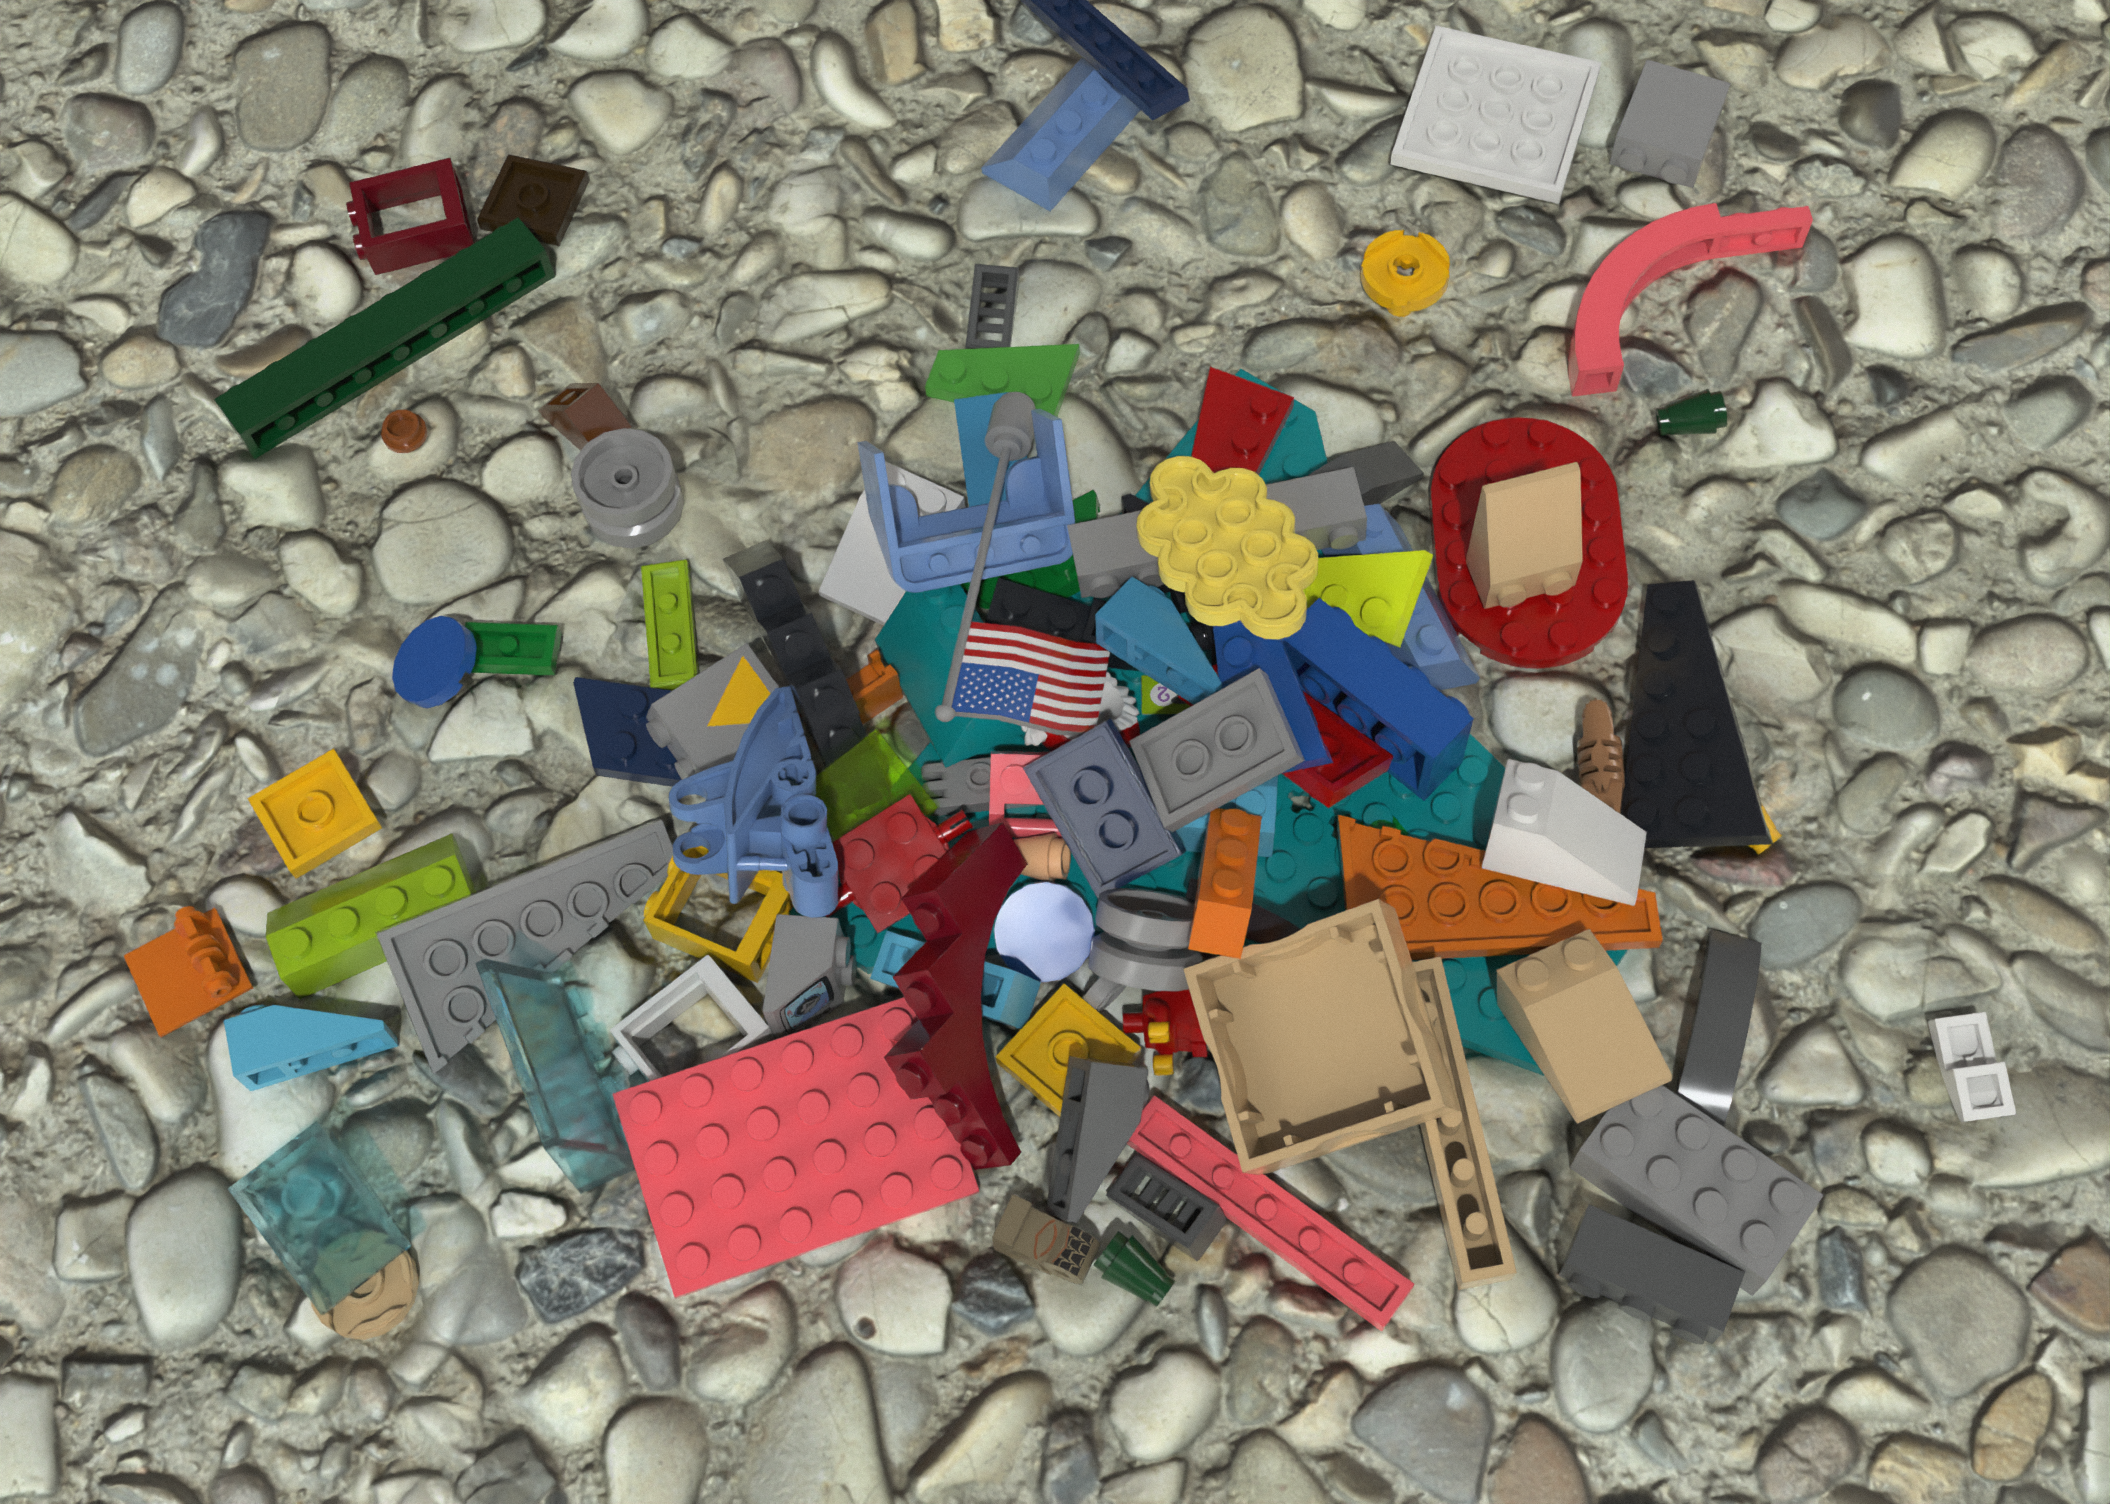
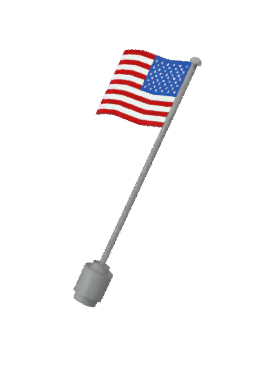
(1012, 669)

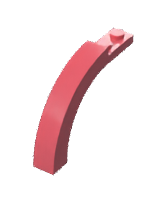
(1652, 252)

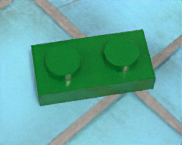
(515, 648)

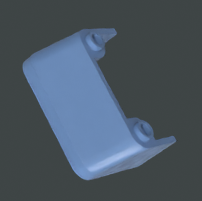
(943, 546)

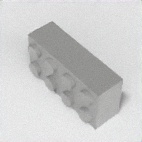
(1697, 1183)

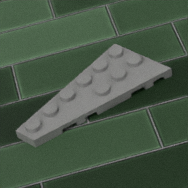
(523, 922)

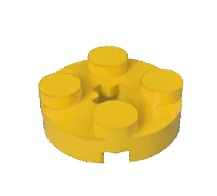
(1399, 292)

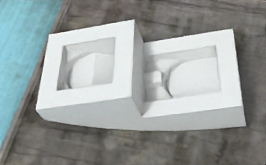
(1969, 1067)

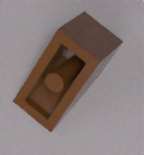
(583, 413)

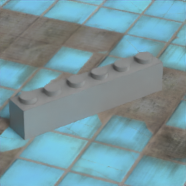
(1325, 510)

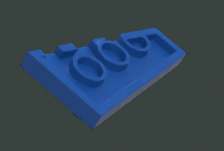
(1242, 653)

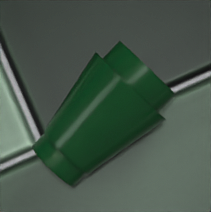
(1695, 414)
(1134, 1269)

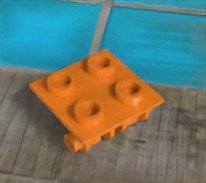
(188, 970)

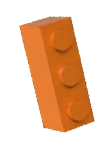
(1225, 883)

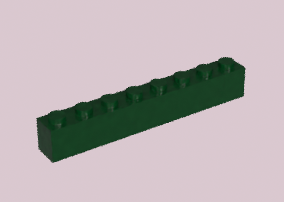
(385, 337)

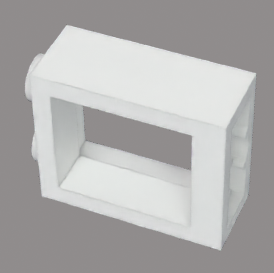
(676, 998)

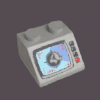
(806, 973)

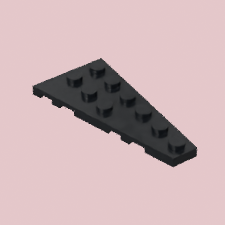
(1686, 750)

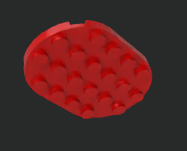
(1544, 627)

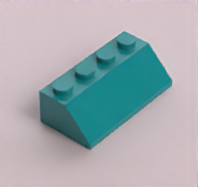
(920, 647)

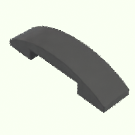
(1720, 1024)

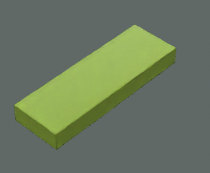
(669, 624)

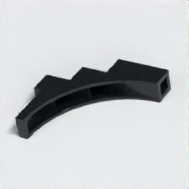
(797, 649)

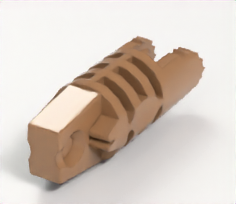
(1601, 756)

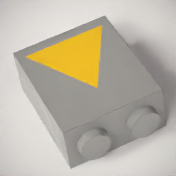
(711, 712)

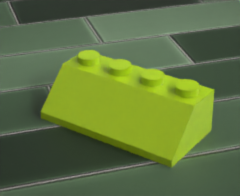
(334, 929)

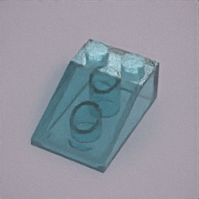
(320, 1216)

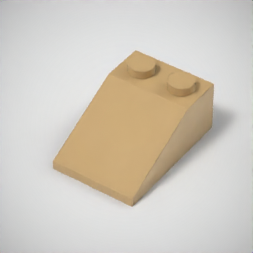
(1527, 536)
(1581, 1025)

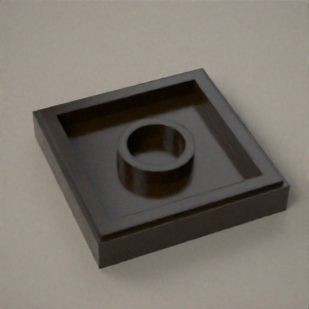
(538, 194)

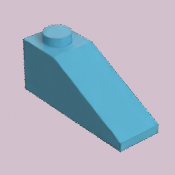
(1004, 993)
(289, 1042)

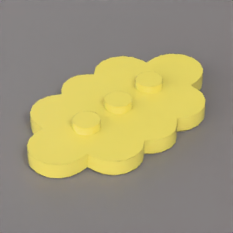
(1227, 547)

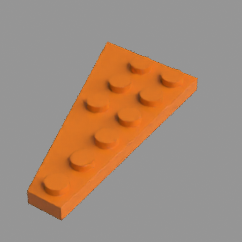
(1463, 911)

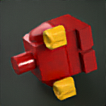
(1168, 1027)

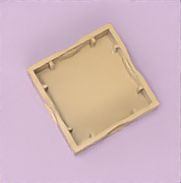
(1321, 1039)

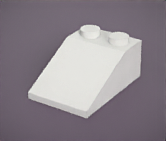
(858, 569)
(1562, 836)

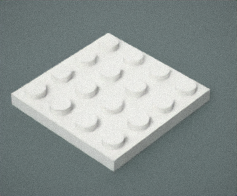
(1496, 114)

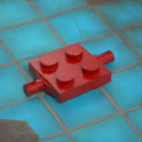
(889, 857)

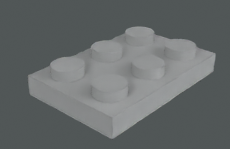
(1216, 750)

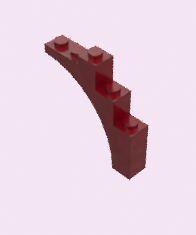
(943, 985)

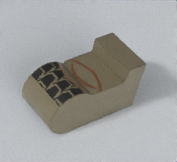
(1044, 1242)

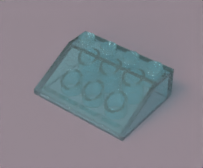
(559, 1071)

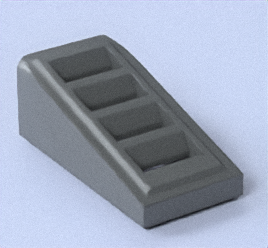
(992, 277)
(1200, 1233)

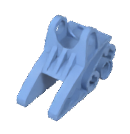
(762, 813)

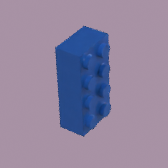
(1380, 697)

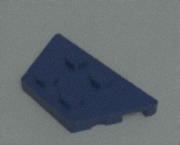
(618, 732)

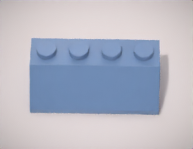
(1062, 137)
(1430, 636)

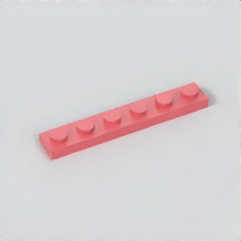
(1271, 1215)

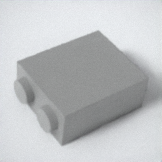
(1669, 123)

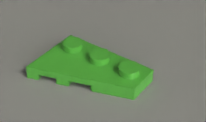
(1031, 370)

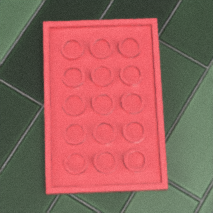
(787, 1149)

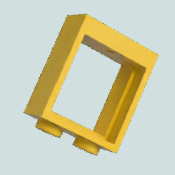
(756, 946)

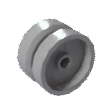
(627, 488)
(1143, 939)

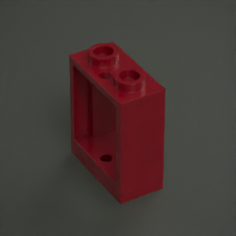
(418, 243)

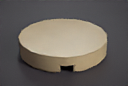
(377, 1303)

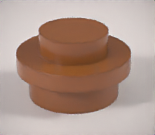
(403, 431)

